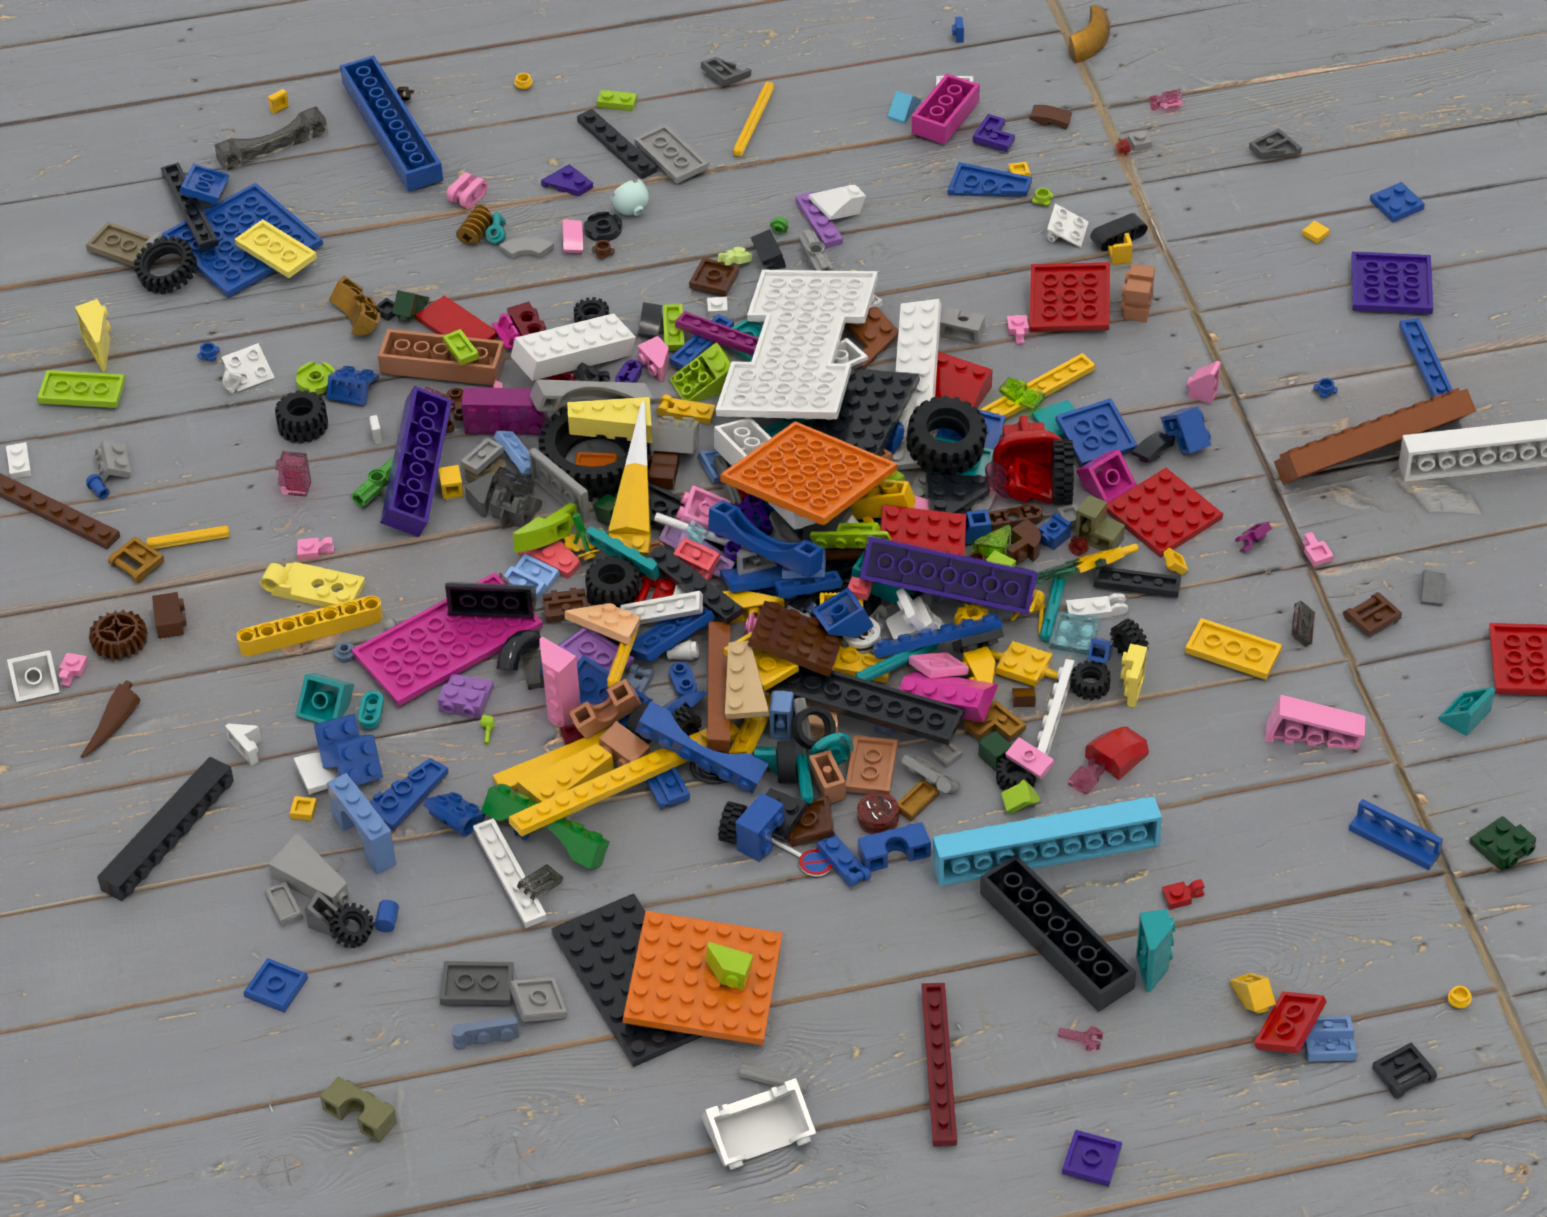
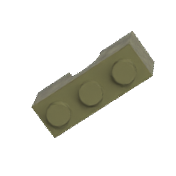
(344, 1097)

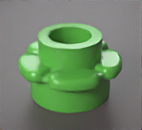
(779, 225)

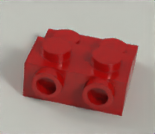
(1028, 481)

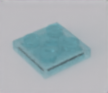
(1073, 632)

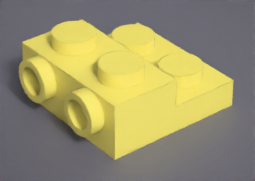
(1133, 672)

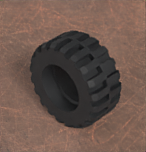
(948, 414)

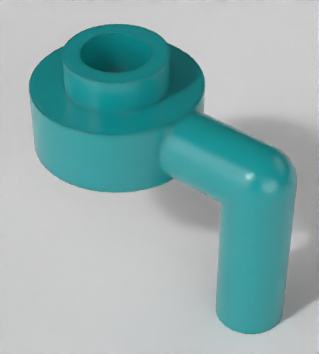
(499, 238)

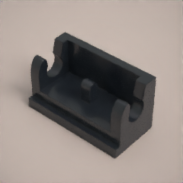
(768, 250)

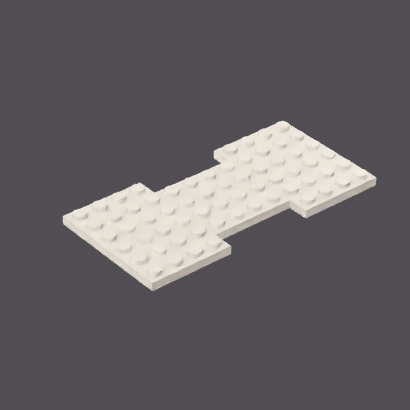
(798, 344)

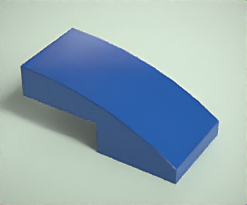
(687, 700)

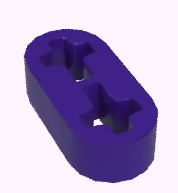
(625, 374)

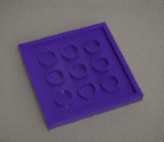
(1391, 282)

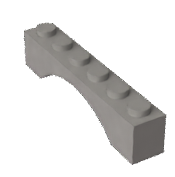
(554, 394)

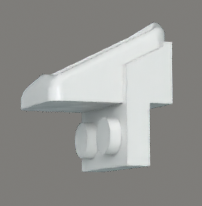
(912, 617)

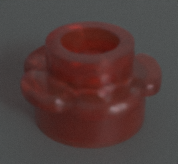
(1123, 146)
(1078, 546)

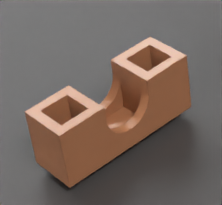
(594, 718)

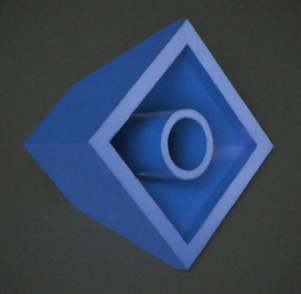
(843, 615)

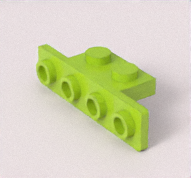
(848, 535)

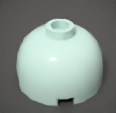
(630, 198)

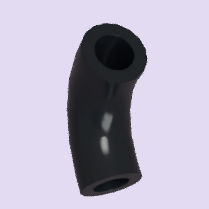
(514, 648)

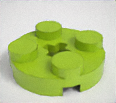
(308, 371)

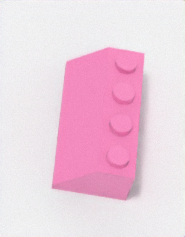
(560, 682)

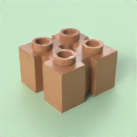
(1138, 292)

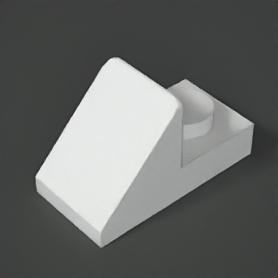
(244, 740)

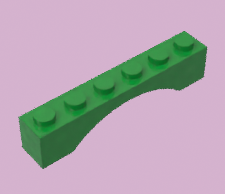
(582, 845)

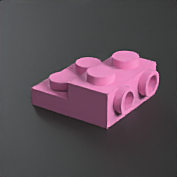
(697, 506)

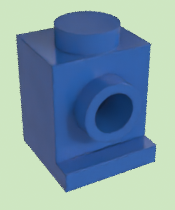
(1055, 531)

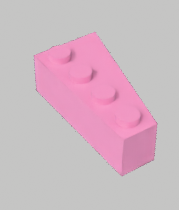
(1314, 724)

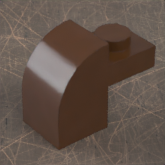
(1025, 542)

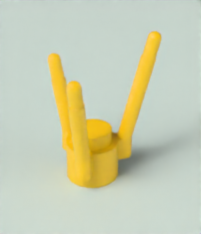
(1036, 605)

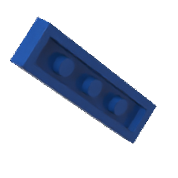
(696, 345)

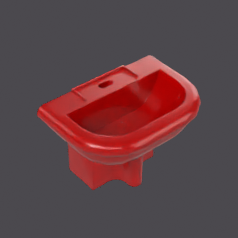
(1026, 442)

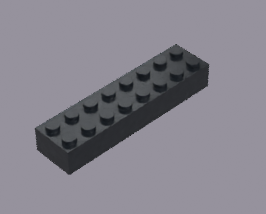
(1057, 933)

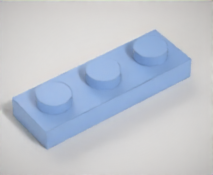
(515, 450)

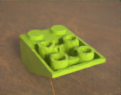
(703, 376)

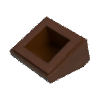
(1023, 697)

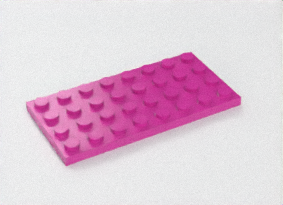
(435, 646)

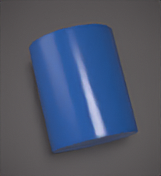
(386, 916)

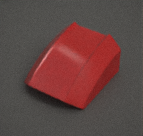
(1118, 750)

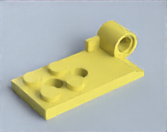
(298, 583)

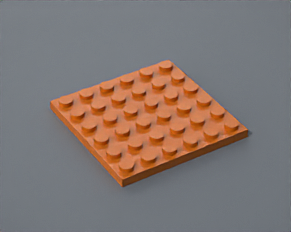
(808, 473)
(680, 992)

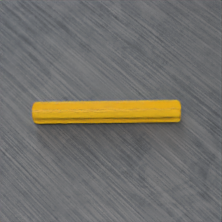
(188, 537)

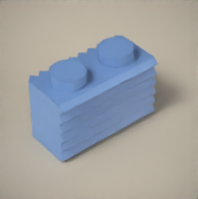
(781, 715)

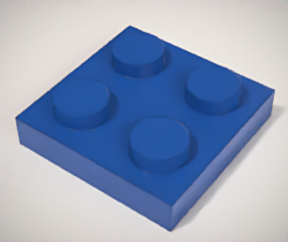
(1397, 202)

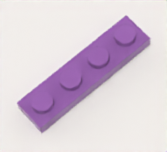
(821, 225)

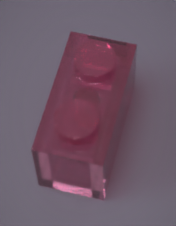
(293, 473)

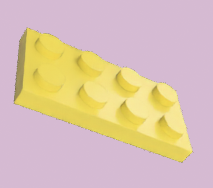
(275, 248)

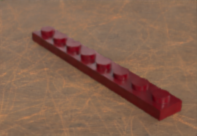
(939, 1064)

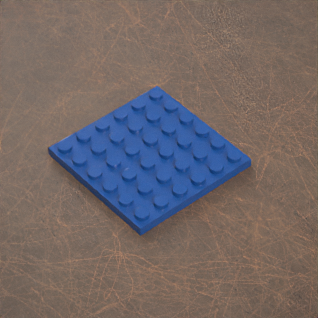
(227, 264)

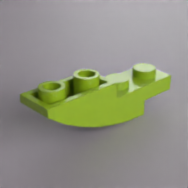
(545, 531)

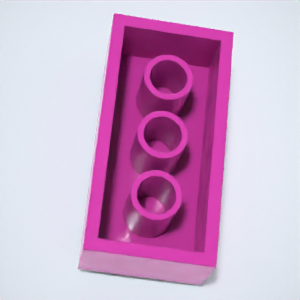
(945, 108)

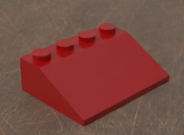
(962, 379)

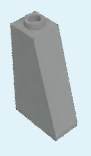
(308, 872)

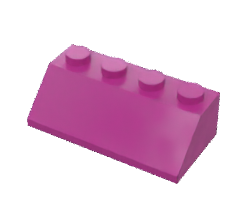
(960, 692)

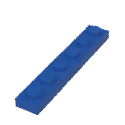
(1425, 356)
(930, 637)

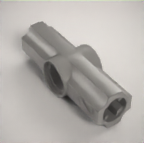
(815, 251)

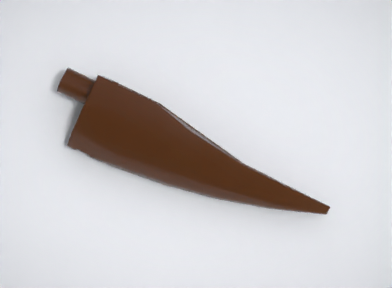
(118, 709)

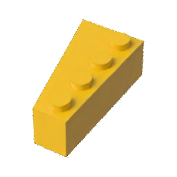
(886, 493)

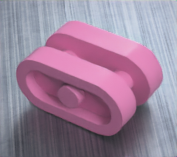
(467, 190)

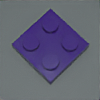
(1092, 1158)

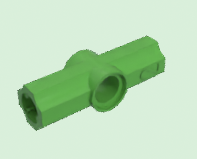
(373, 485)

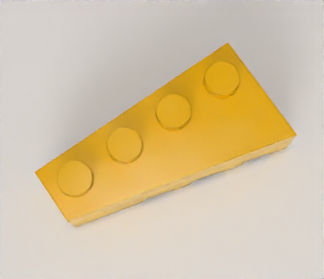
(566, 774)

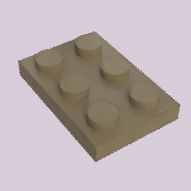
(117, 243)

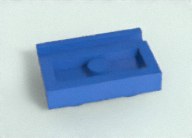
(668, 788)

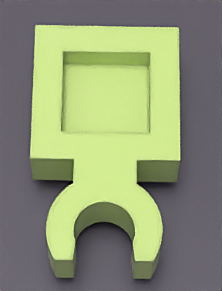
(737, 255)

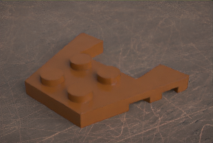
(874, 334)

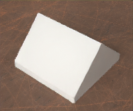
(33, 675)

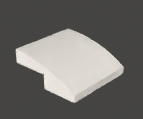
(313, 773)

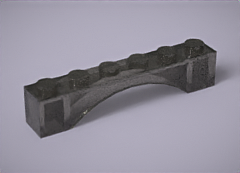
(239, 152)

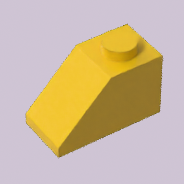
(1254, 992)

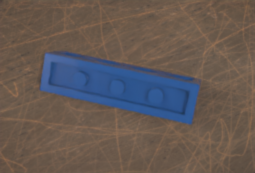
(1395, 837)

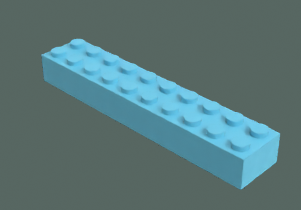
(1048, 839)

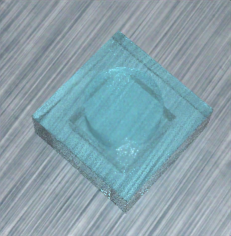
(696, 532)

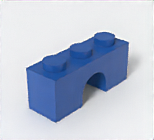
(908, 839)

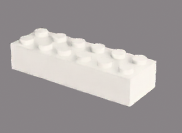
(567, 346)

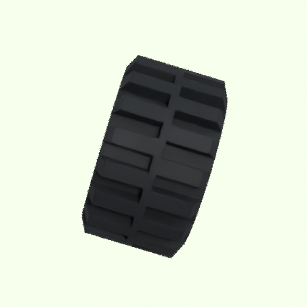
(301, 416)
(612, 582)

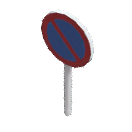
(810, 862)

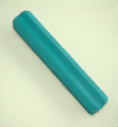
(804, 778)

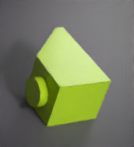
(729, 965)

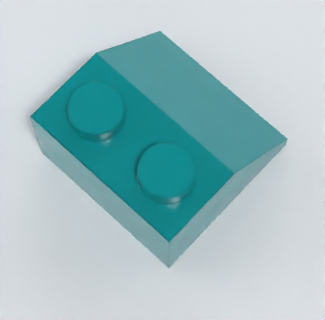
(323, 698)

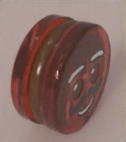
(877, 813)

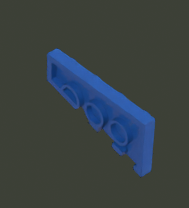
(405, 795)

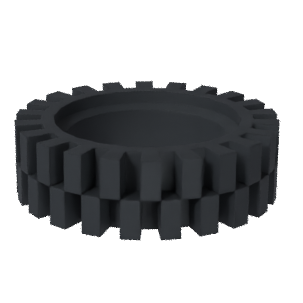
(170, 280)
(1062, 472)

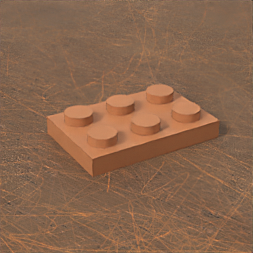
(871, 765)

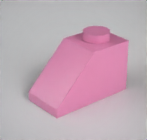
(1205, 383)

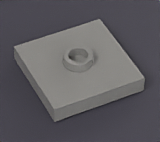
(538, 999)

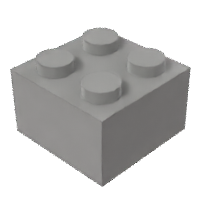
(675, 435)

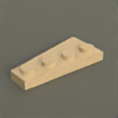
(743, 684)

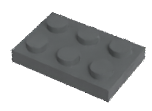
(476, 983)

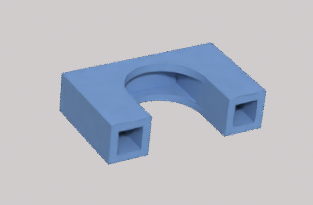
(353, 809)

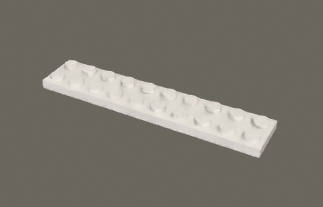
(917, 354)

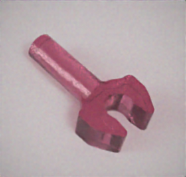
(1085, 1037)

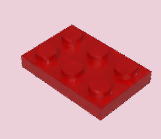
(1290, 1022)

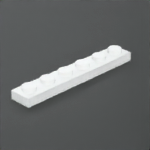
(1055, 707)
(508, 872)

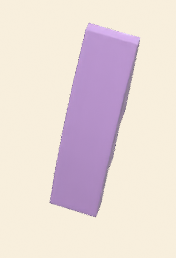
(674, 536)

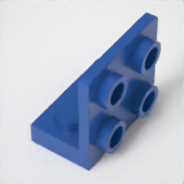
(350, 385)

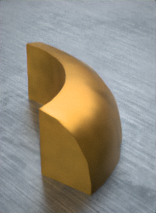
(1092, 38)
(357, 306)

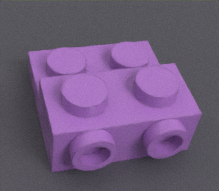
(465, 695)

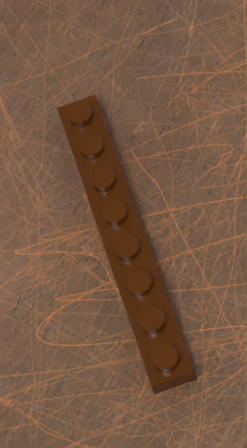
(57, 513)

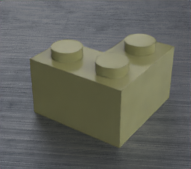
(1096, 527)

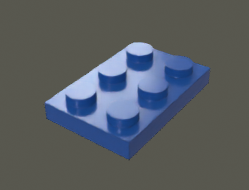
(204, 184)

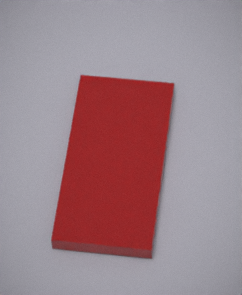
(447, 316)

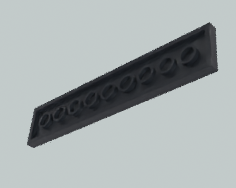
(875, 703)

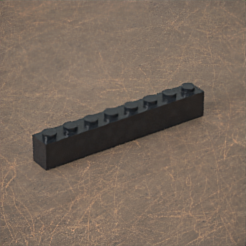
(165, 829)

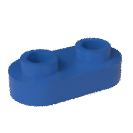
(680, 677)

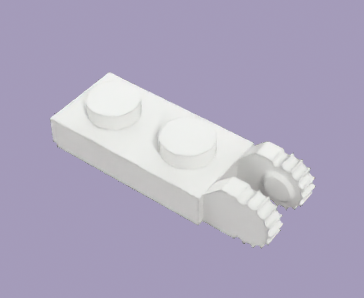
(1098, 606)

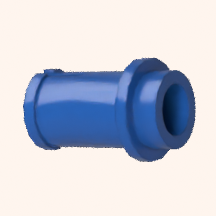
(95, 483)

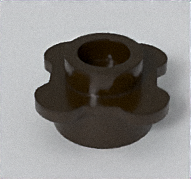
(404, 93)

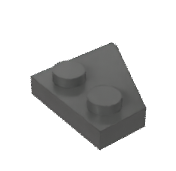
(724, 71)

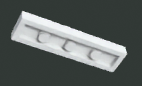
(667, 607)

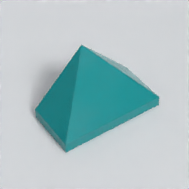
(767, 754)

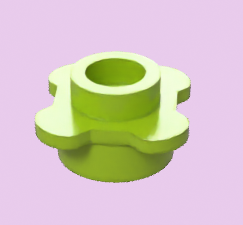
(1042, 196)

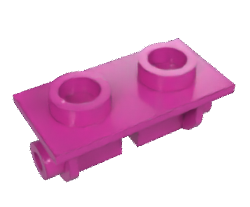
(506, 331)

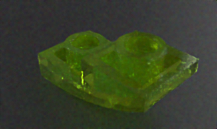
(1017, 391)

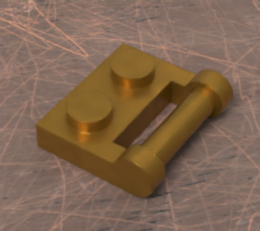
(138, 553)

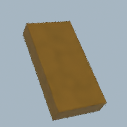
(917, 799)

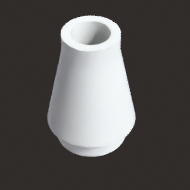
(684, 651)

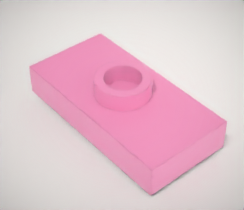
(1030, 758)

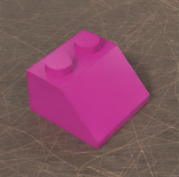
(1107, 476)

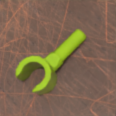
(488, 723)

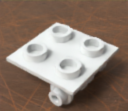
(1067, 226)
(250, 365)

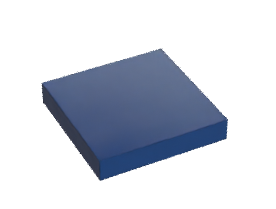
(275, 985)

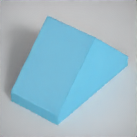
(902, 107)

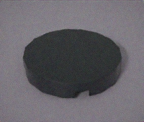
(603, 226)

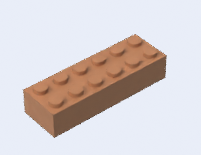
(428, 357)

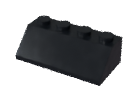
(491, 599)

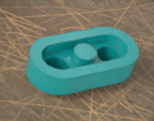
(370, 714)

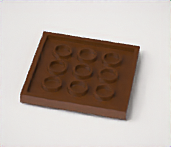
(795, 638)

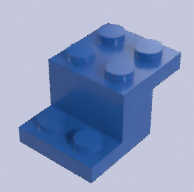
(347, 750)

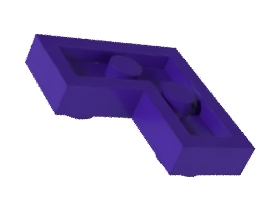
(990, 133)

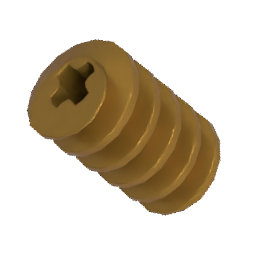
(475, 225)

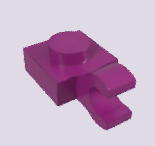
(1255, 533)

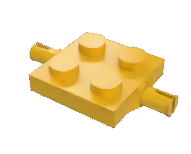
(1024, 664)

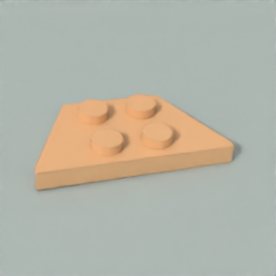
(606, 620)

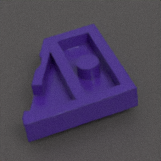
(568, 180)

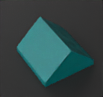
(1468, 709)

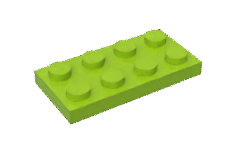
(81, 389)

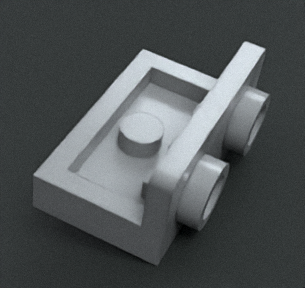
(112, 460)

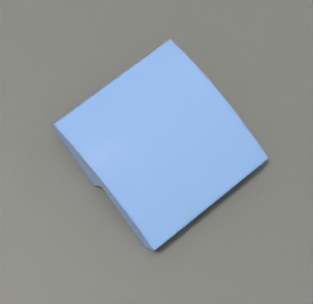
(533, 572)

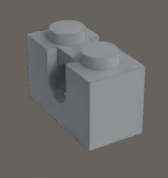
(955, 319)

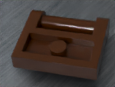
(1375, 619)

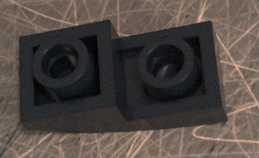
(650, 320)
(1152, 446)

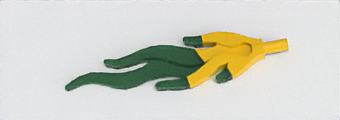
(1085, 563)

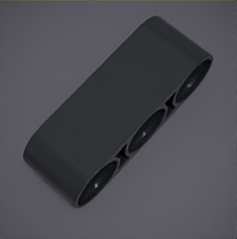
(1114, 231)

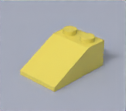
(95, 330)

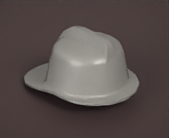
(782, 530)

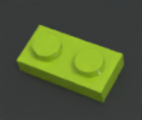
(617, 100)
(460, 347)

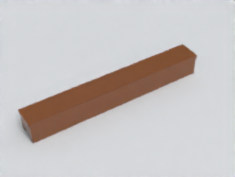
(717, 725)

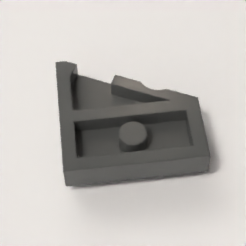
(1275, 145)

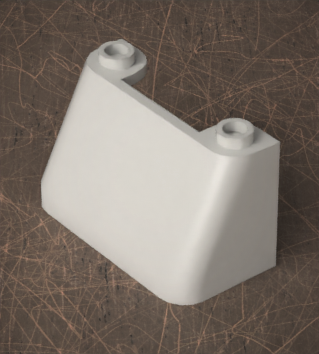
(759, 1124)

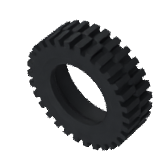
(598, 481)

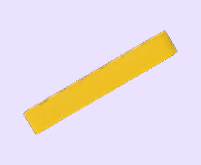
(309, 625)

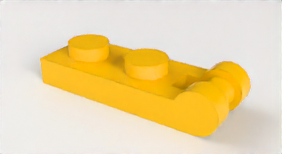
(683, 408)

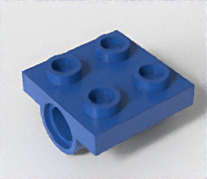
(455, 812)

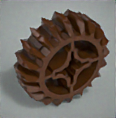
(118, 635)

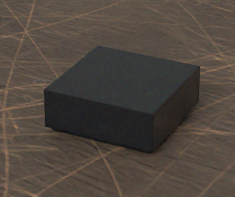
(385, 309)

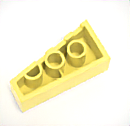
(608, 417)

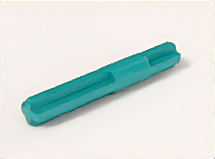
(1052, 608)

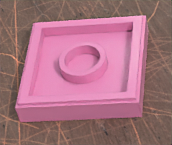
(938, 665)

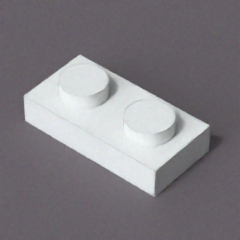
(18, 460)

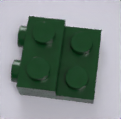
(1503, 843)

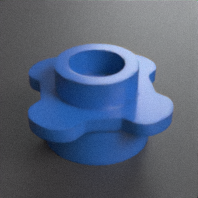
(208, 351)
(1325, 387)

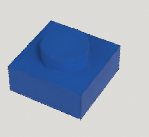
(958, 30)

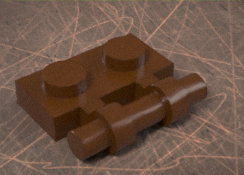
(558, 602)

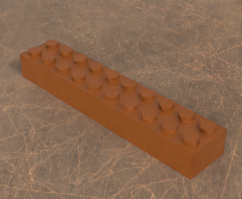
(1373, 435)

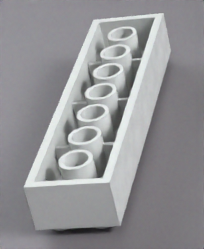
(739, 439)
(1473, 450)

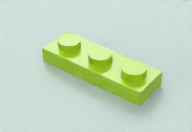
(672, 336)

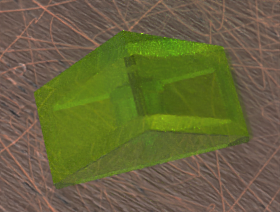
(996, 540)

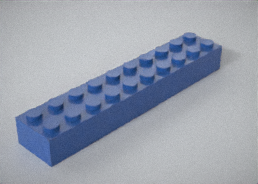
(391, 123)

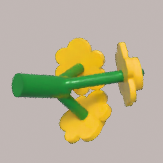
(576, 543)

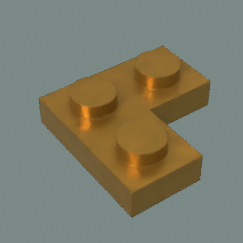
(998, 719)

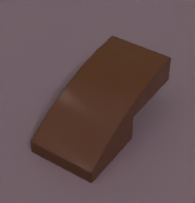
(1044, 113)

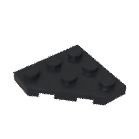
(955, 492)

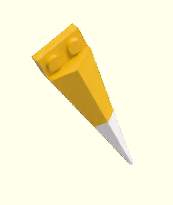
(631, 510)

